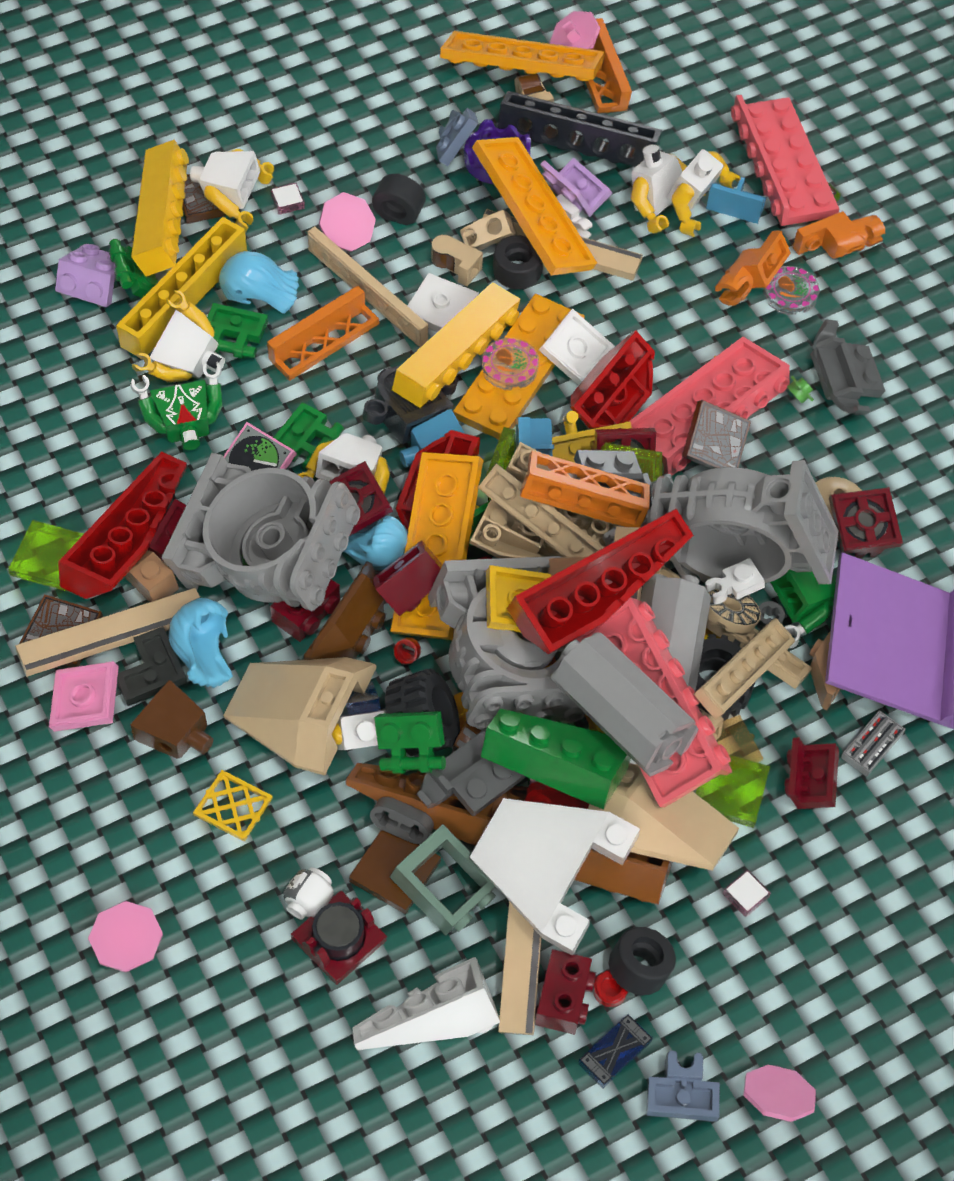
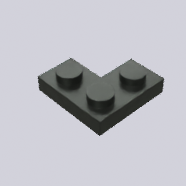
(158, 667)

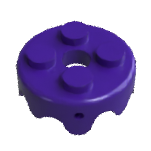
(488, 131)

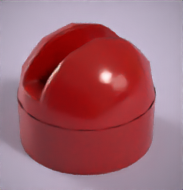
(406, 655)

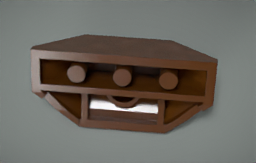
(352, 621)

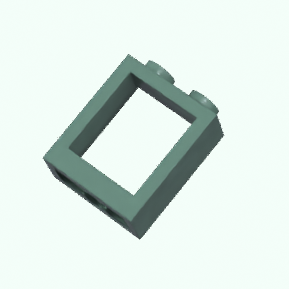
(404, 877)

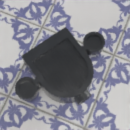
(397, 412)

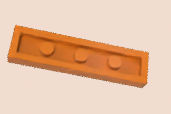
(612, 73)
(315, 327)
(585, 495)

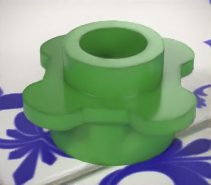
(800, 389)

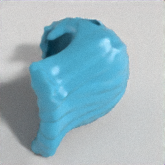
(259, 278)
(380, 544)
(195, 639)

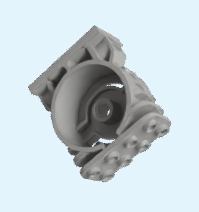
(753, 516)
(265, 520)
(494, 664)

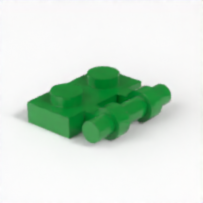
(127, 270)
(238, 324)
(303, 427)
(410, 730)

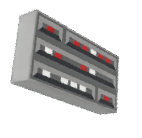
(873, 743)

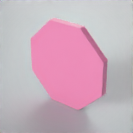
(576, 30)
(347, 221)
(125, 936)
(779, 1093)

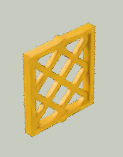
(254, 816)

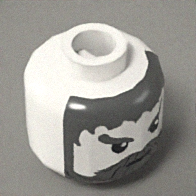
(308, 893)

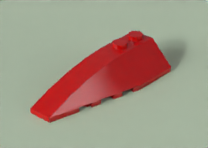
(122, 531)
(596, 586)

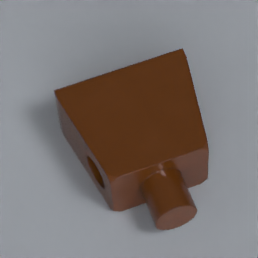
(172, 724)

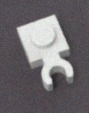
(581, 224)
(737, 579)

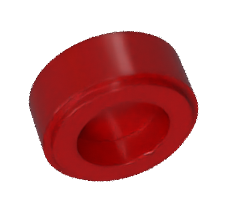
(608, 991)

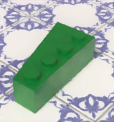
(557, 755)

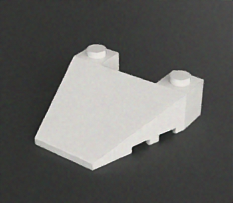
(537, 852)

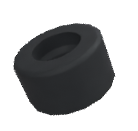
(398, 199)
(512, 274)
(651, 947)

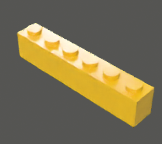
(160, 208)
(192, 276)
(456, 345)

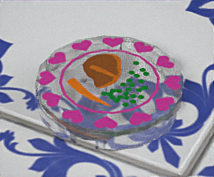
(792, 290)
(510, 363)

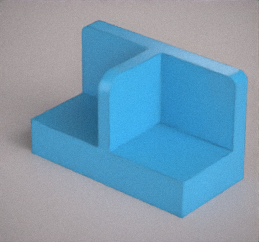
(736, 202)
(535, 433)

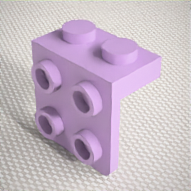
(577, 186)
(87, 275)

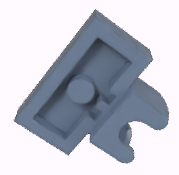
(455, 134)
(683, 1092)

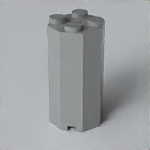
(682, 615)
(624, 703)

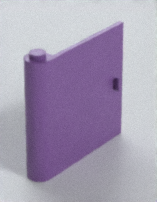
(892, 640)

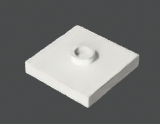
(440, 301)
(575, 347)

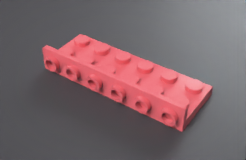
(784, 161)
(735, 380)
(637, 637)

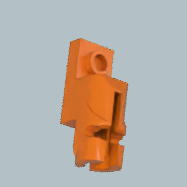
(839, 235)
(753, 269)

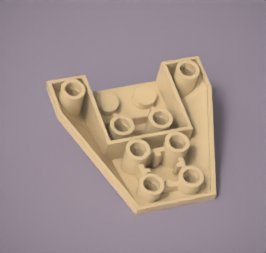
(509, 538)
(297, 706)
(681, 833)

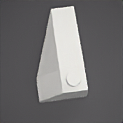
(447, 1010)

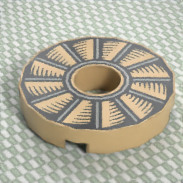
(737, 615)

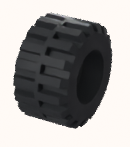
(714, 655)
(425, 693)

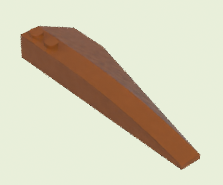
(638, 876)

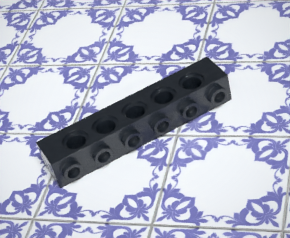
(570, 119)

